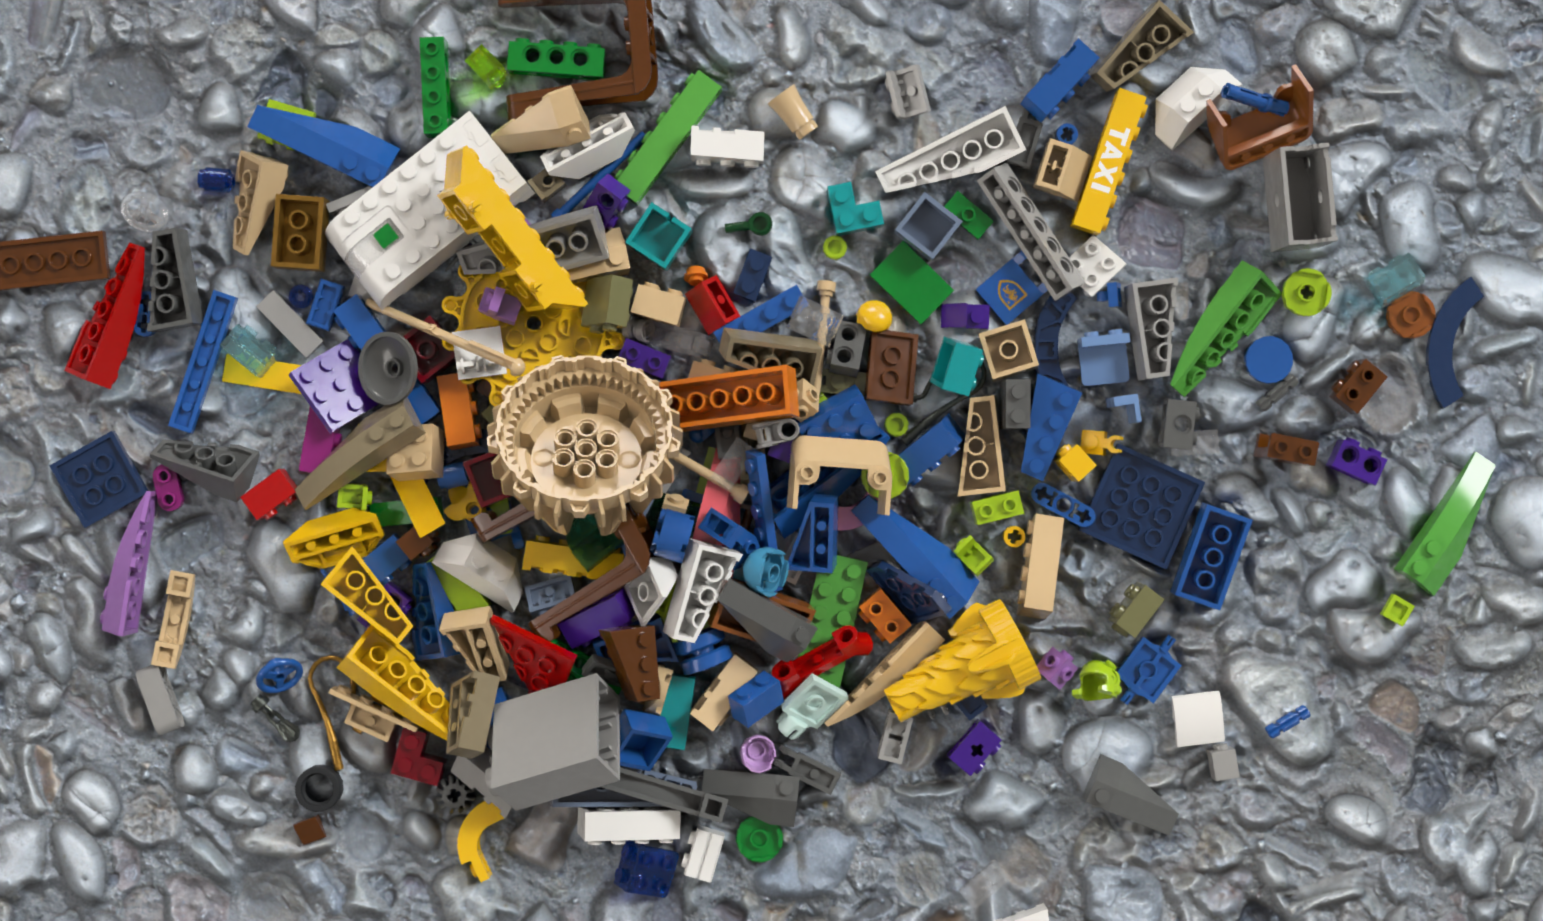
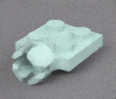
(809, 706)

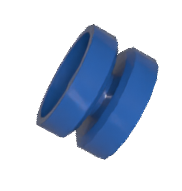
(704, 653)

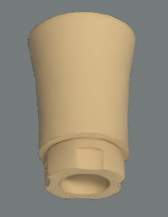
(793, 112)

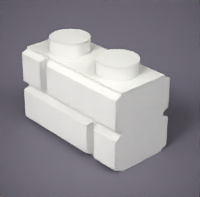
(703, 854)

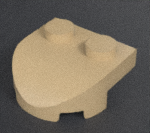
(655, 706)

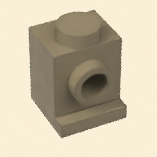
(544, 191)

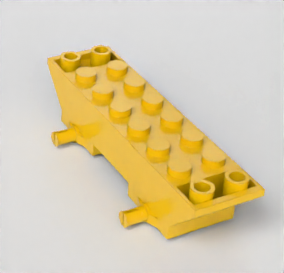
(485, 208)

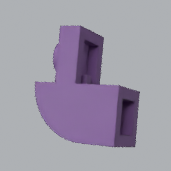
(499, 305)

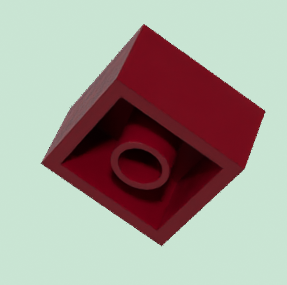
(430, 353)

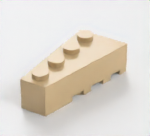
(1040, 566)

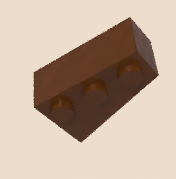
(634, 659)

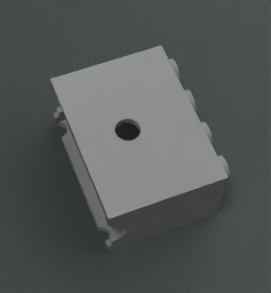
(1300, 197)

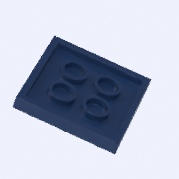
(99, 479)

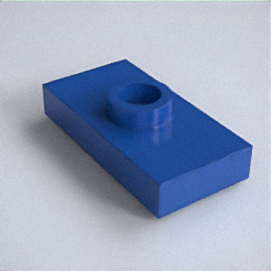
(325, 301)

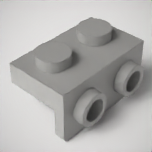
(907, 92)

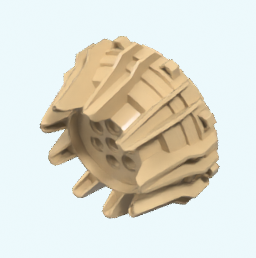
(560, 407)

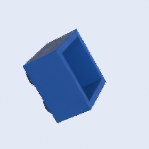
(642, 739)

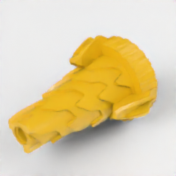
(981, 660)

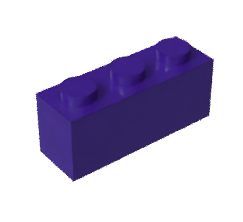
(606, 613)

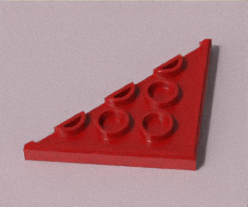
(534, 658)

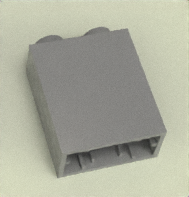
(555, 742)

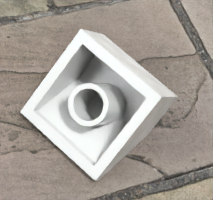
(651, 588)

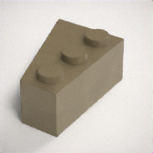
(471, 713)

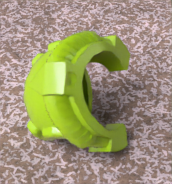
(1098, 681)

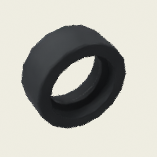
(300, 790)

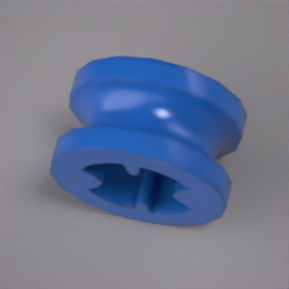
(1073, 137)

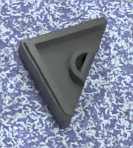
(873, 554)

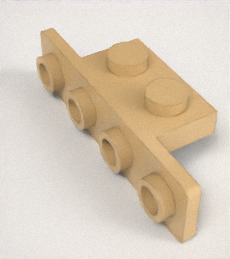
(371, 717)

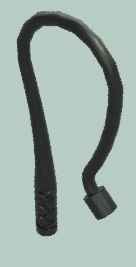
(926, 422)

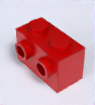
(710, 302)
(270, 495)

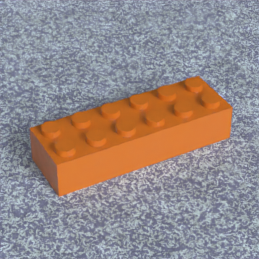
(735, 397)

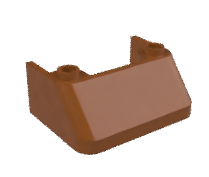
(1260, 133)

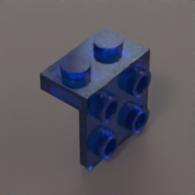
(646, 869)

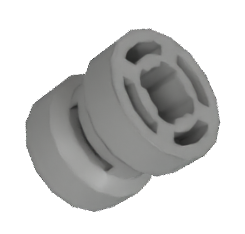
(642, 329)

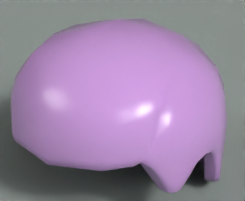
(758, 753)

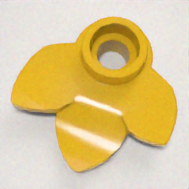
(462, 501)

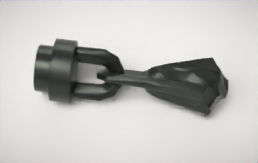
(287, 730)

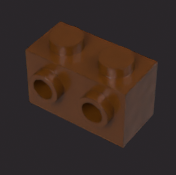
(1357, 386)
(415, 546)

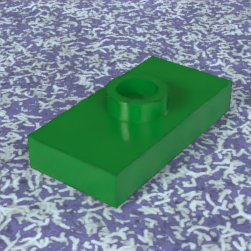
(973, 218)

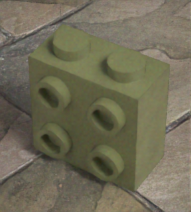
(607, 303)
(1134, 610)

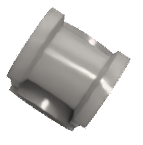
(773, 432)

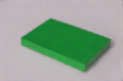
(911, 282)

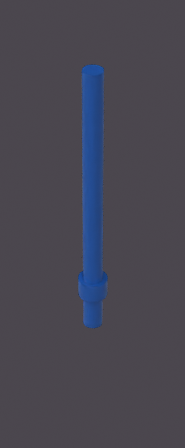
(590, 185)

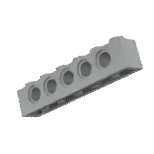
(1030, 231)

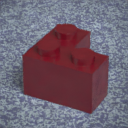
(413, 761)

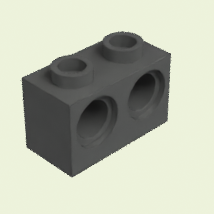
(848, 349)

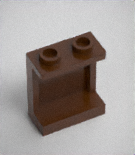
(1286, 449)

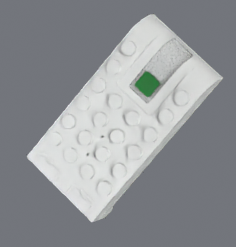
(399, 226)

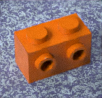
(884, 616)

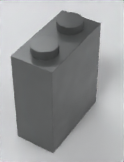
(1014, 404)

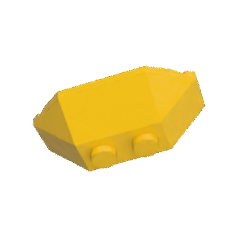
(328, 538)

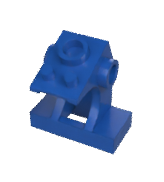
(733, 535)

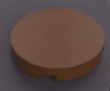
(1411, 315)

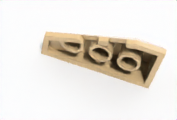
(259, 183)

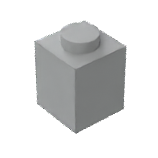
(1222, 762)

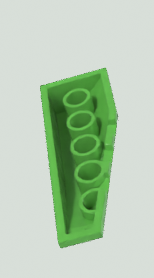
(1228, 317)
(1446, 531)

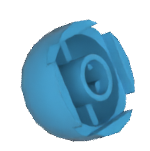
(765, 570)

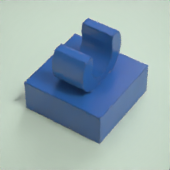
(1112, 295)

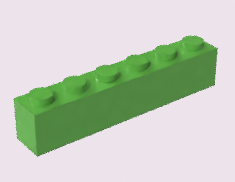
(669, 135)

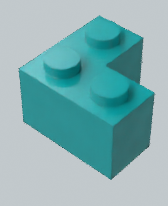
(848, 216)

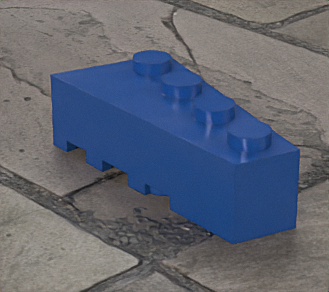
(1049, 417)

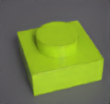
(1397, 610)

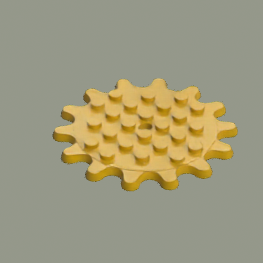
(557, 335)

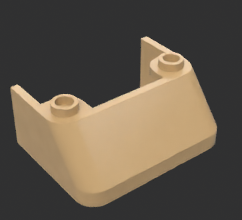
(813, 451)

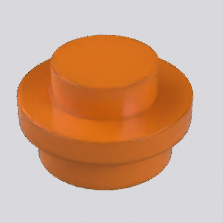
(695, 275)

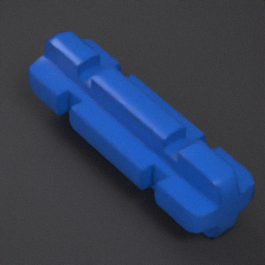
(1287, 721)

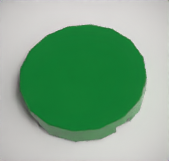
(758, 839)

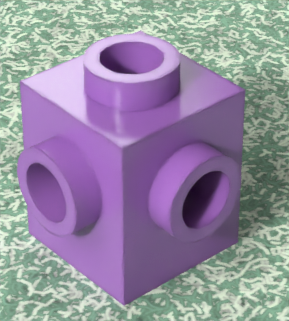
(1057, 667)

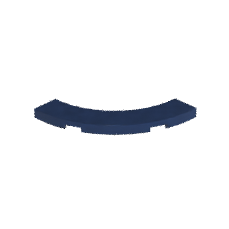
(1047, 335)
(1441, 341)

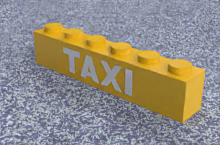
(1108, 162)

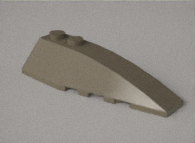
(362, 449)

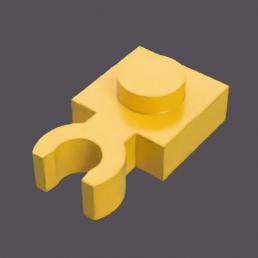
(1096, 442)

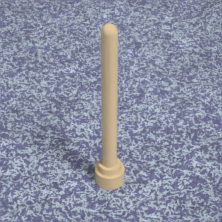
(826, 290)
(738, 491)

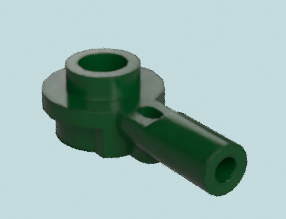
(759, 224)

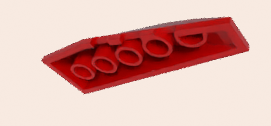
(106, 337)

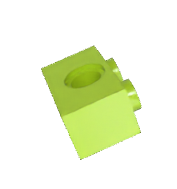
(996, 507)

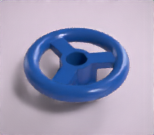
(277, 670)

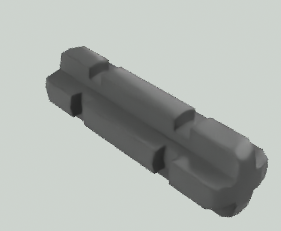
(1277, 392)

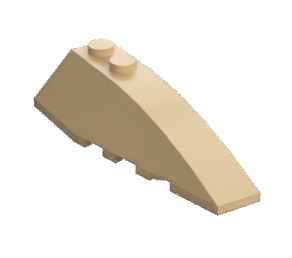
(905, 656)

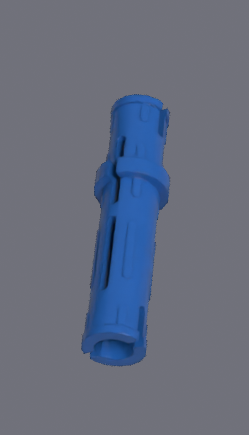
(1263, 102)

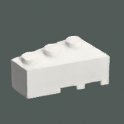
(727, 147)

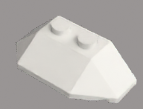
(1183, 103)
(608, 142)
(483, 568)

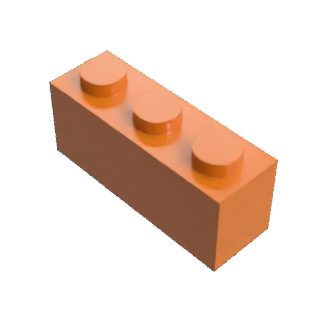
(458, 412)

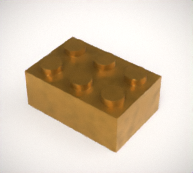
(300, 233)

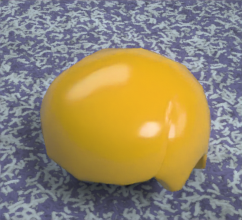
(874, 316)

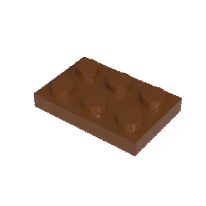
(891, 367)

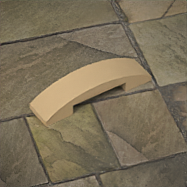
(175, 619)

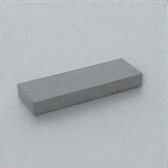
(290, 324)

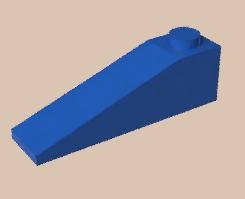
(429, 611)

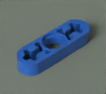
(1050, 491)

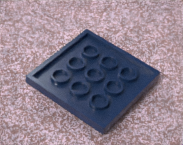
(1142, 506)

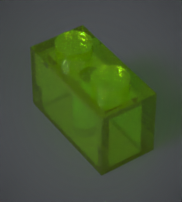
(487, 67)

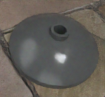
(387, 368)

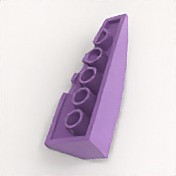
(129, 571)

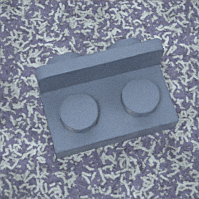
(548, 594)

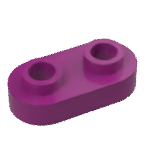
(170, 486)

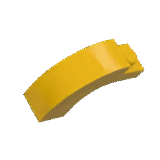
(470, 834)

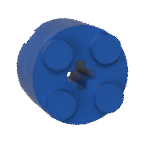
(672, 535)

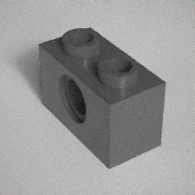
(1169, 435)

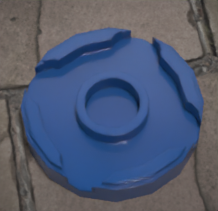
(1268, 359)

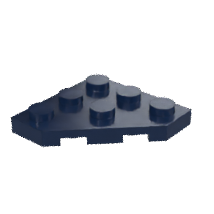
(911, 596)

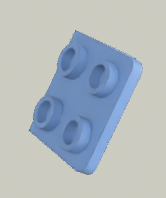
(1103, 357)

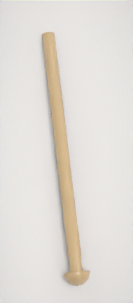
(516, 366)

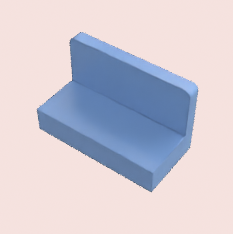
(1132, 406)

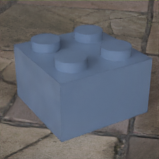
(927, 226)

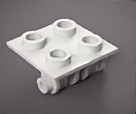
(1096, 265)
(472, 365)

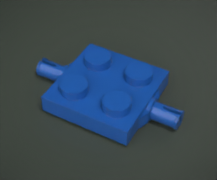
(1148, 669)

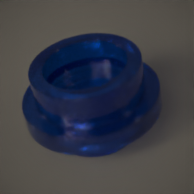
(293, 296)

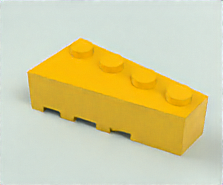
(557, 557)
(362, 592)

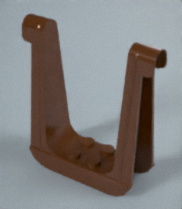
(633, 86)
(637, 539)

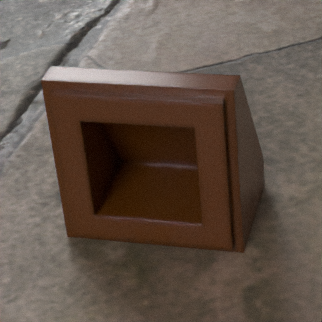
(310, 829)

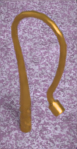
(332, 739)

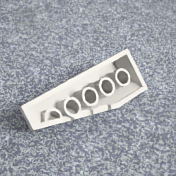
(956, 154)

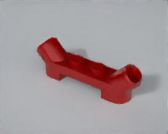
(844, 645)

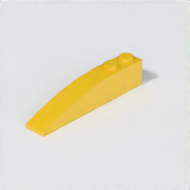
(396, 680)

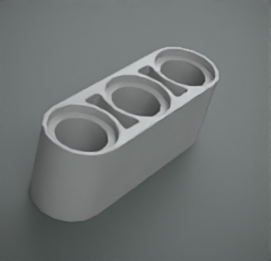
(160, 699)

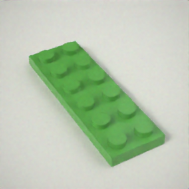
(836, 605)

